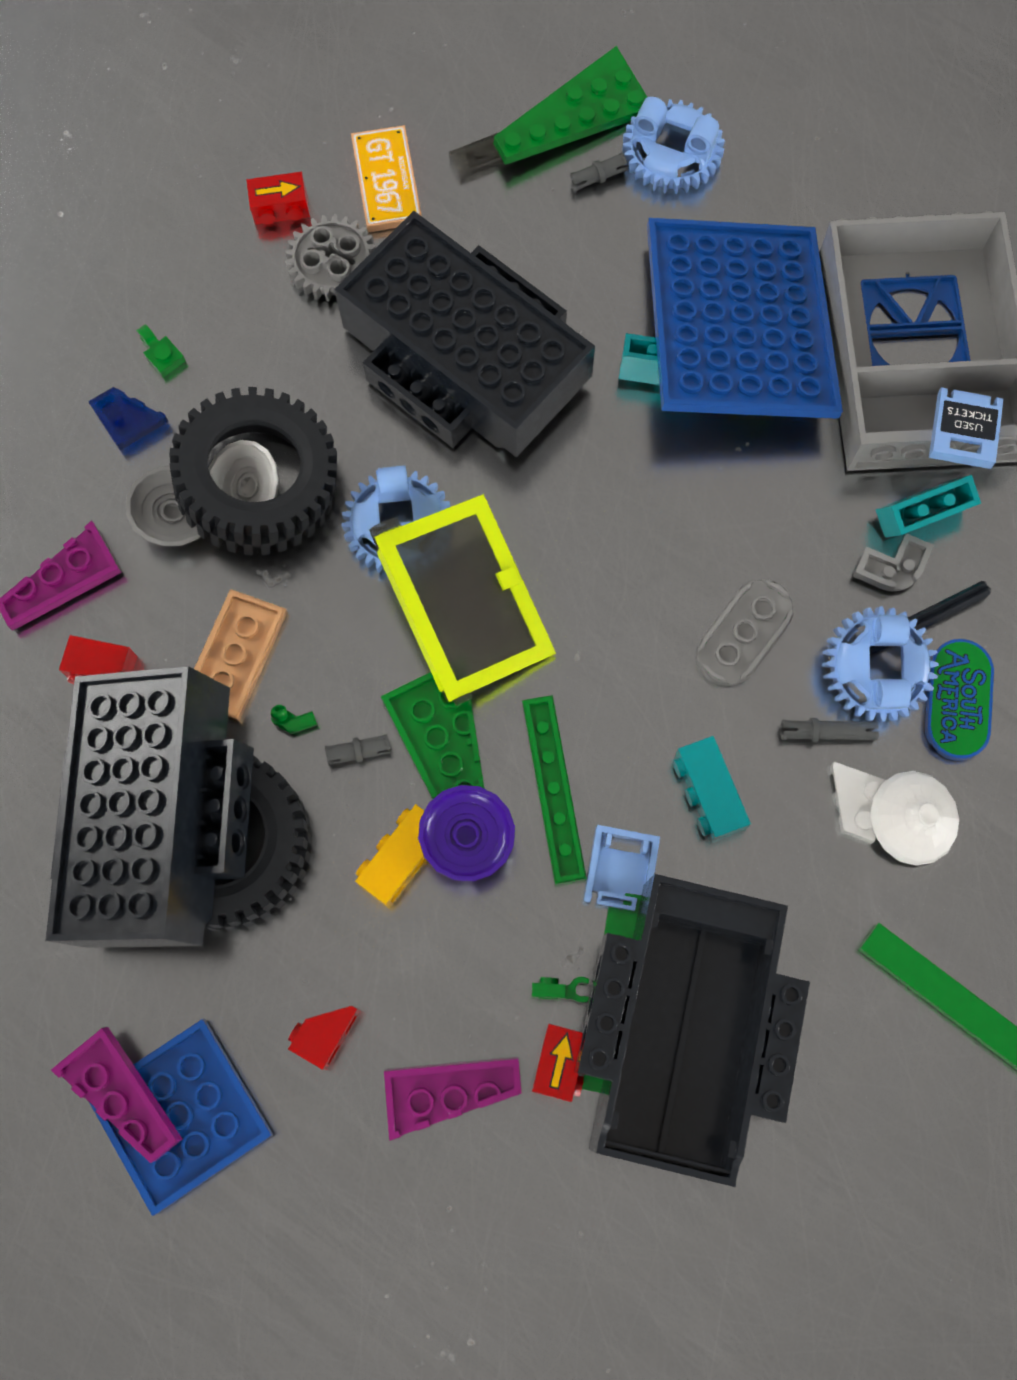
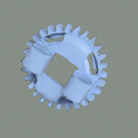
(662, 163)
(390, 486)
(852, 664)

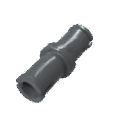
(599, 171)
(357, 749)

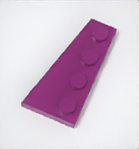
(71, 572)
(112, 1084)
(444, 1091)

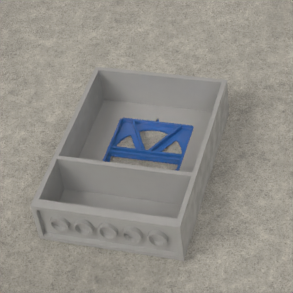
(954, 260)

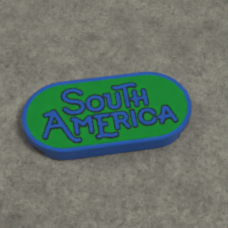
(962, 700)

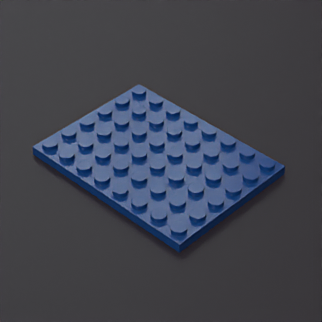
(741, 319)

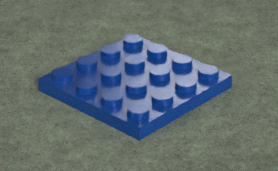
(207, 1108)

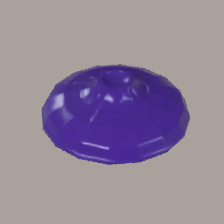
(466, 833)

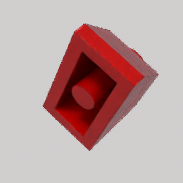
(322, 1036)

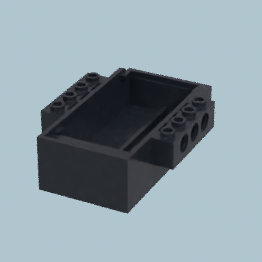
(462, 338)
(147, 810)
(691, 1030)

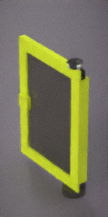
(462, 597)

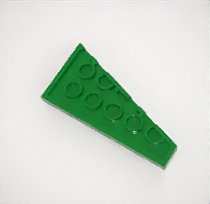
(589, 103)
(436, 734)

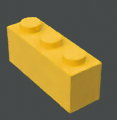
(396, 861)

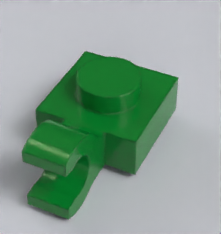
(160, 354)
(551, 989)

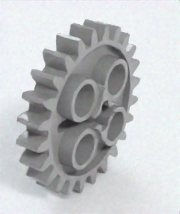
(327, 256)

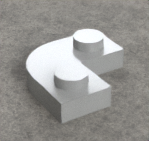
(895, 572)

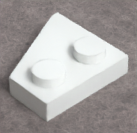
(854, 800)

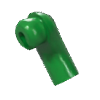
(289, 722)

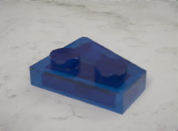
(126, 417)

